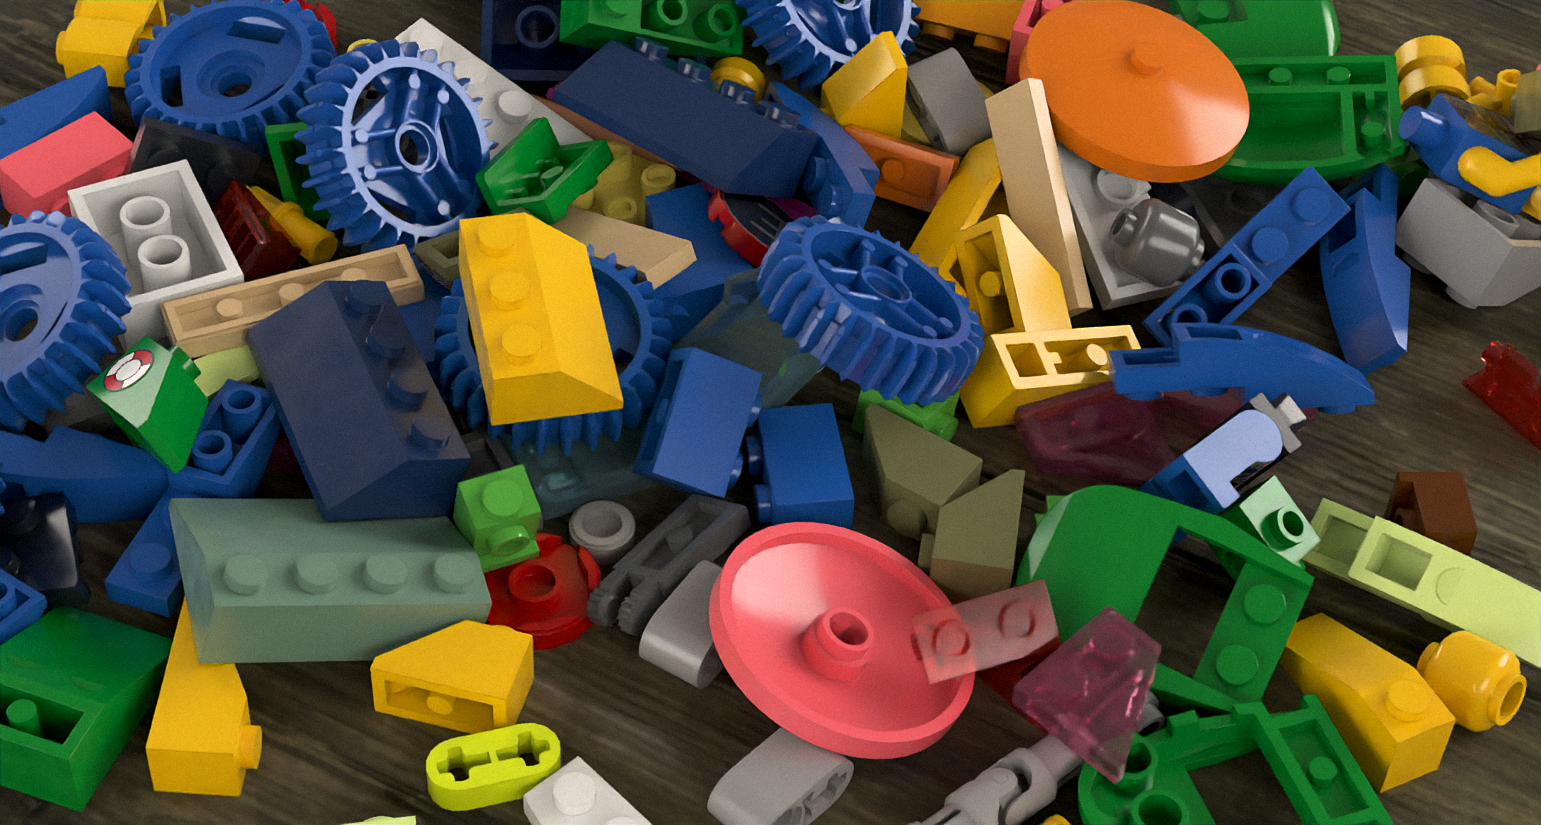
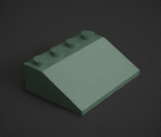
(293, 588)

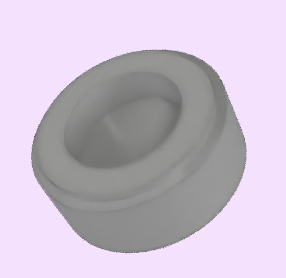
(603, 530)

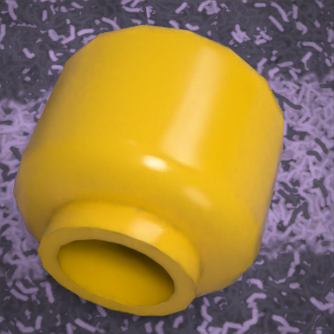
(1474, 679)

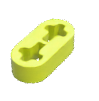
(492, 766)

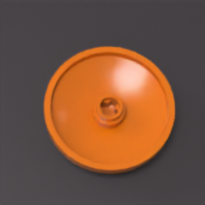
(1136, 90)

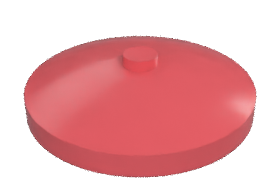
(822, 643)

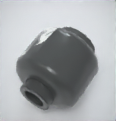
(1156, 243)

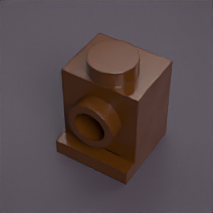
(1434, 507)

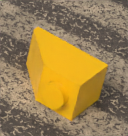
(869, 88)
(1009, 279)
(457, 677)

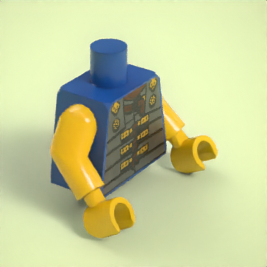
(1476, 145)

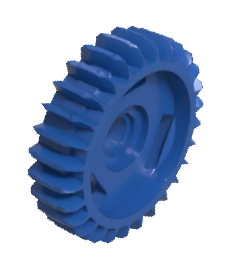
(822, 35)
(228, 45)
(363, 159)
(77, 290)
(869, 310)
(635, 334)

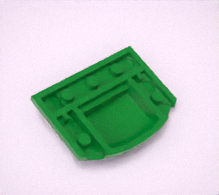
(1264, 26)
(1316, 113)

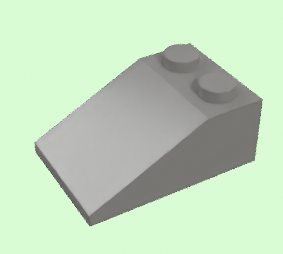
(1470, 245)

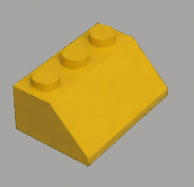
(535, 320)

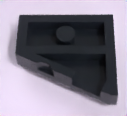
(211, 157)
(43, 547)

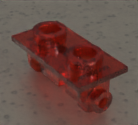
(1509, 389)
(984, 631)

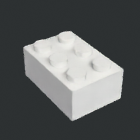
(162, 237)

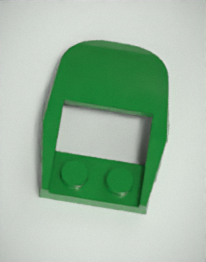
(1106, 551)
(1298, 745)

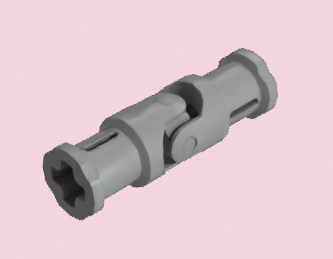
(1011, 787)

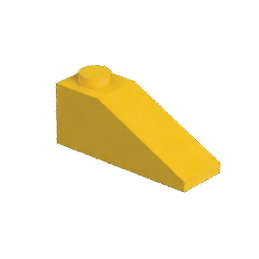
(1037, 366)
(1373, 698)
(200, 724)

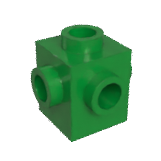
(1272, 519)

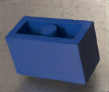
(699, 423)
(799, 467)

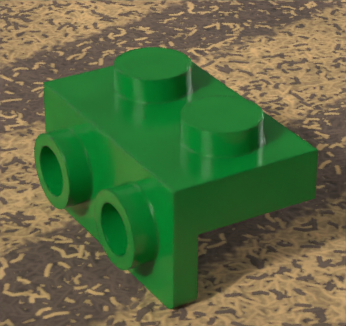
(541, 173)

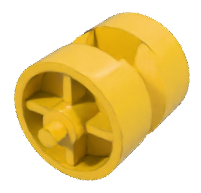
(1429, 68)

